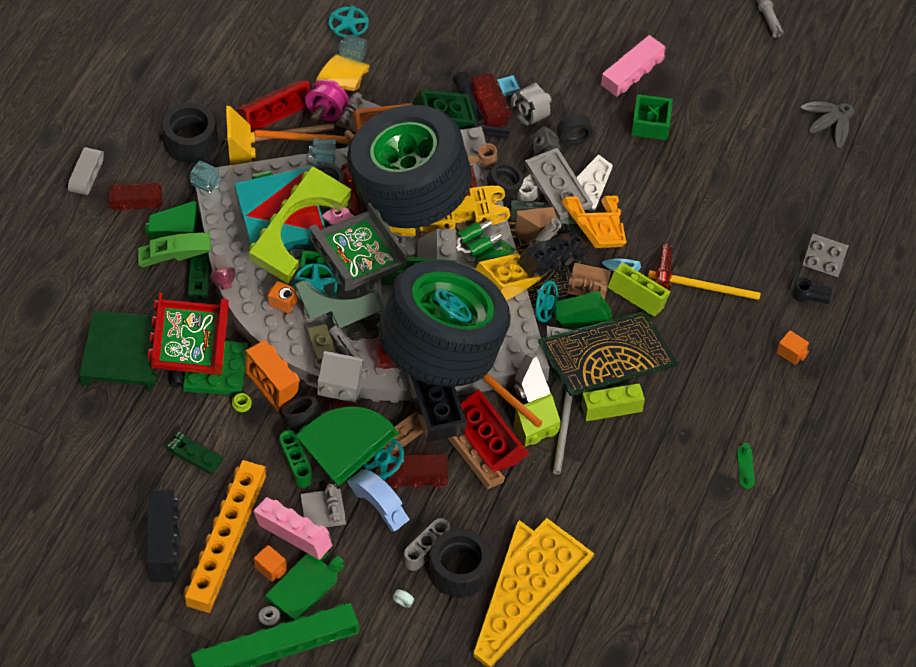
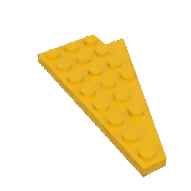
(532, 576)

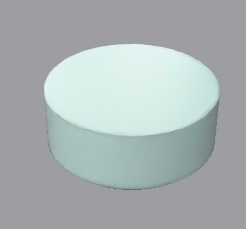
(403, 598)

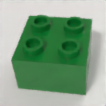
(652, 117)

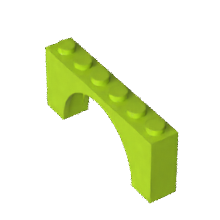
(314, 189)

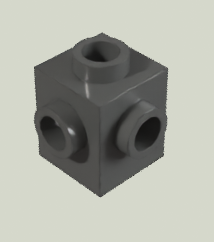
(544, 141)

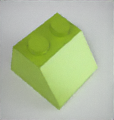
(546, 411)

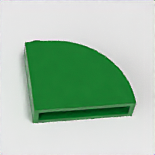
(346, 439)

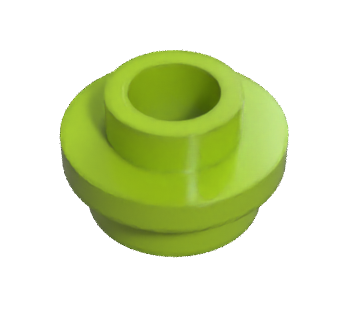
(241, 398)

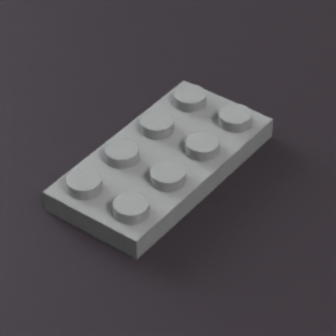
(557, 181)

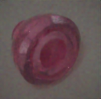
(223, 278)

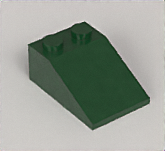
(453, 104)

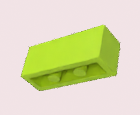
(639, 289)
(612, 402)

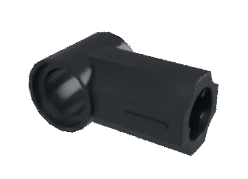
(805, 289)

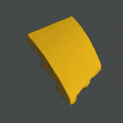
(344, 71)

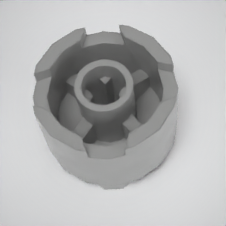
(531, 104)

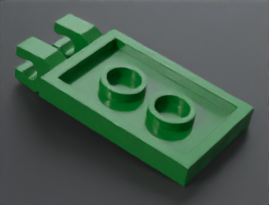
(304, 585)

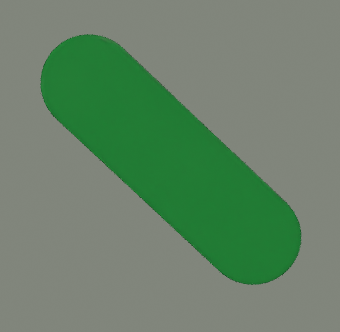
(745, 466)

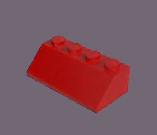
(275, 105)
(491, 434)

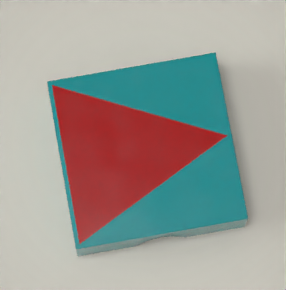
(262, 198)

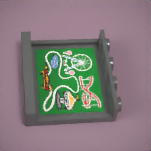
(359, 249)

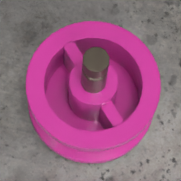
(326, 100)

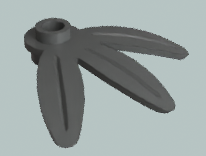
(834, 113)

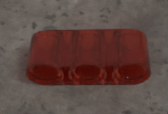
(135, 196)

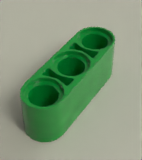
(298, 466)

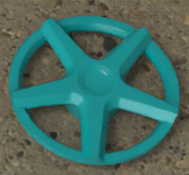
(349, 21)
(317, 281)
(547, 301)
(452, 305)
(384, 457)

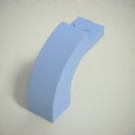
(375, 490)

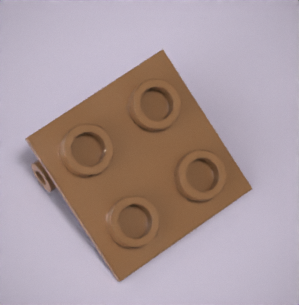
(588, 279)

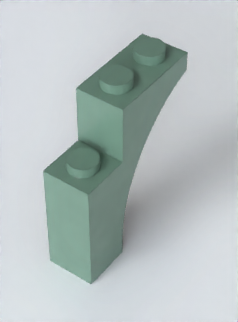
(344, 310)

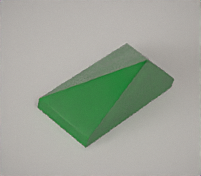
(498, 250)

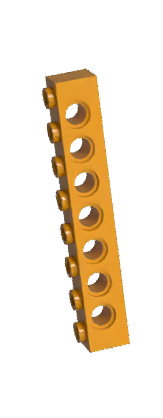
(204, 598)

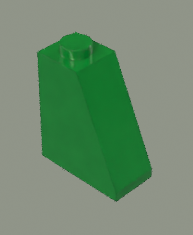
(173, 221)
(582, 310)

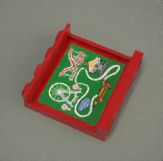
(188, 336)

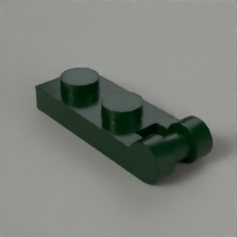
(199, 275)
(194, 453)

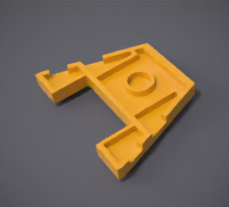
(601, 228)

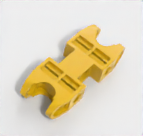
(474, 209)

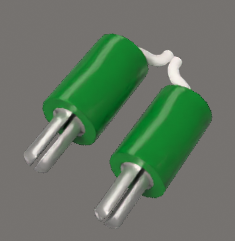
(479, 245)

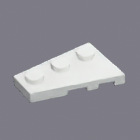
(594, 179)

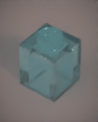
(353, 48)
(323, 151)
(205, 177)

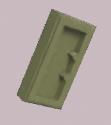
(320, 341)

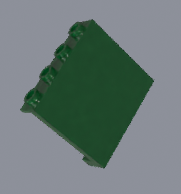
(118, 350)

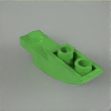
(174, 246)

